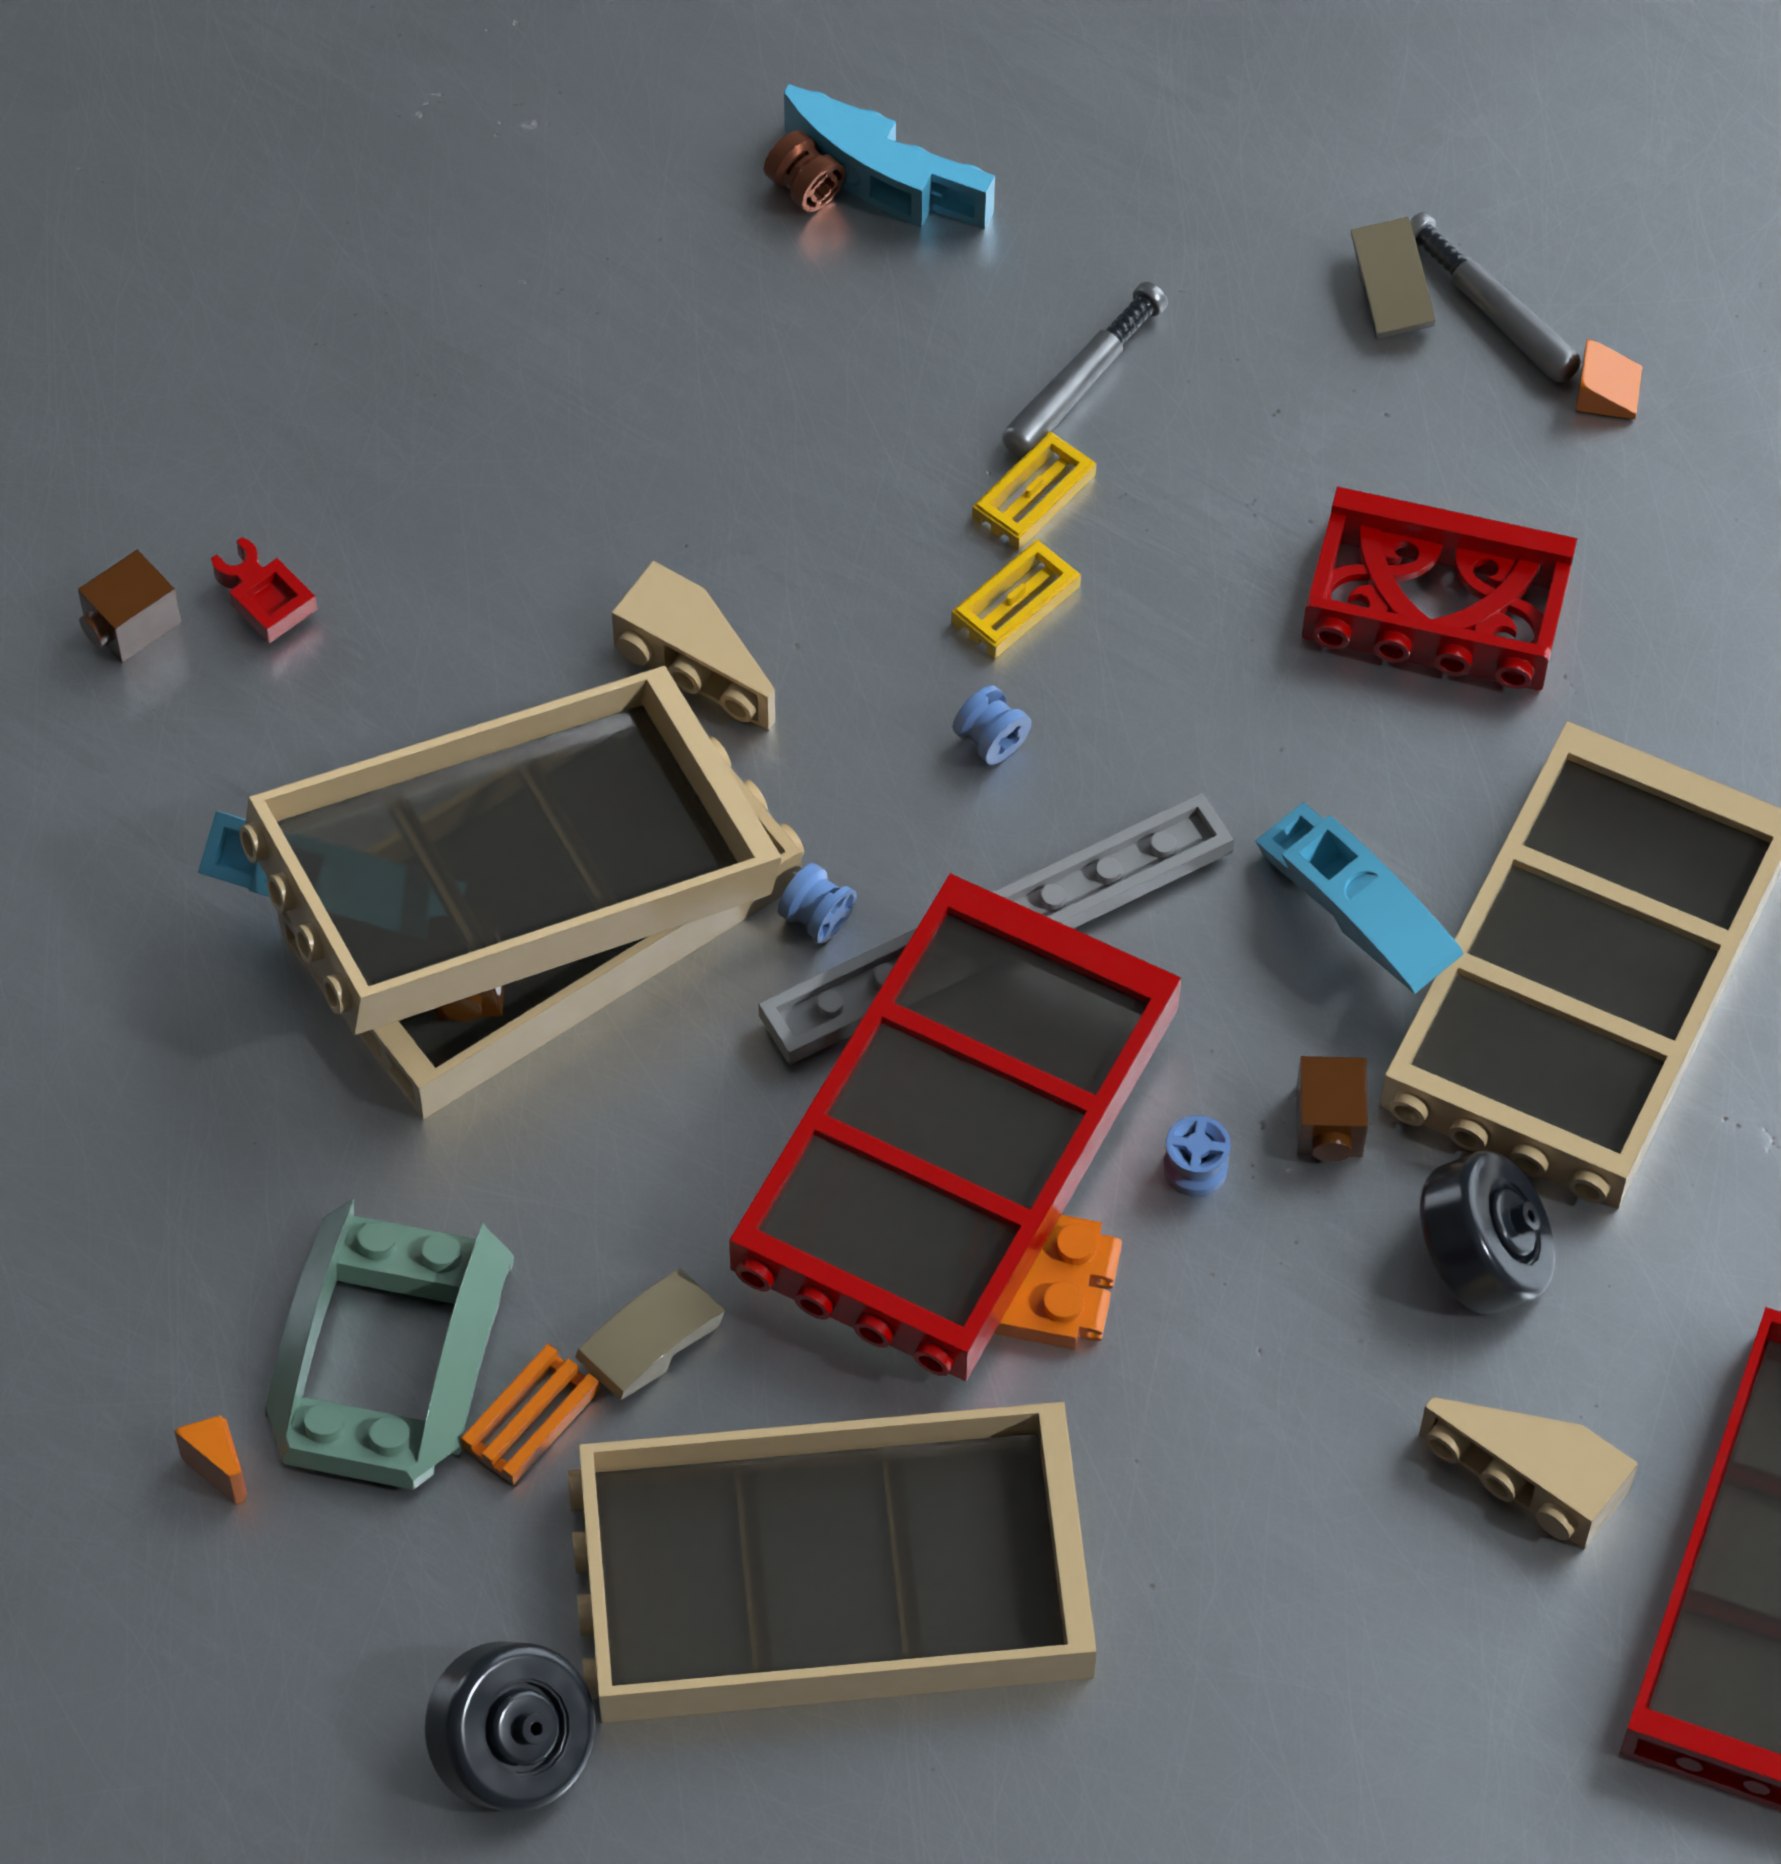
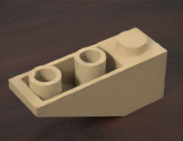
(680, 627)
(1541, 1463)

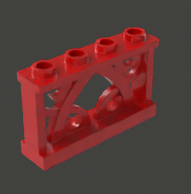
(1451, 643)

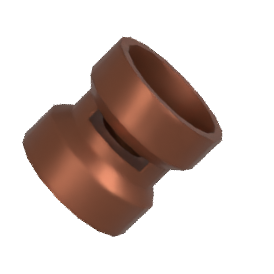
(808, 174)

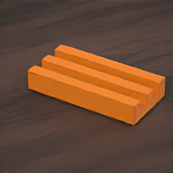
(511, 1398)

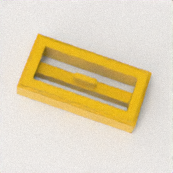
(1006, 523)
(1000, 640)

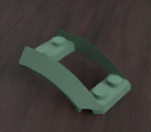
(403, 1261)

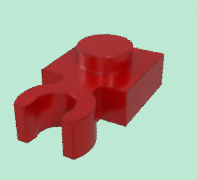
(264, 596)

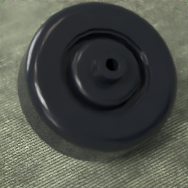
(1487, 1232)
(510, 1726)

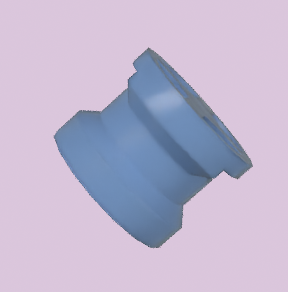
(992, 724)
(817, 903)
(1197, 1139)

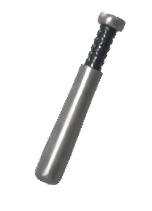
(1517, 321)
(1079, 375)

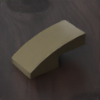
(1393, 277)
(647, 1332)

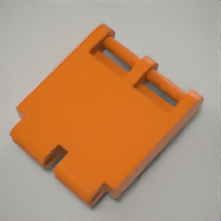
(1064, 1287)

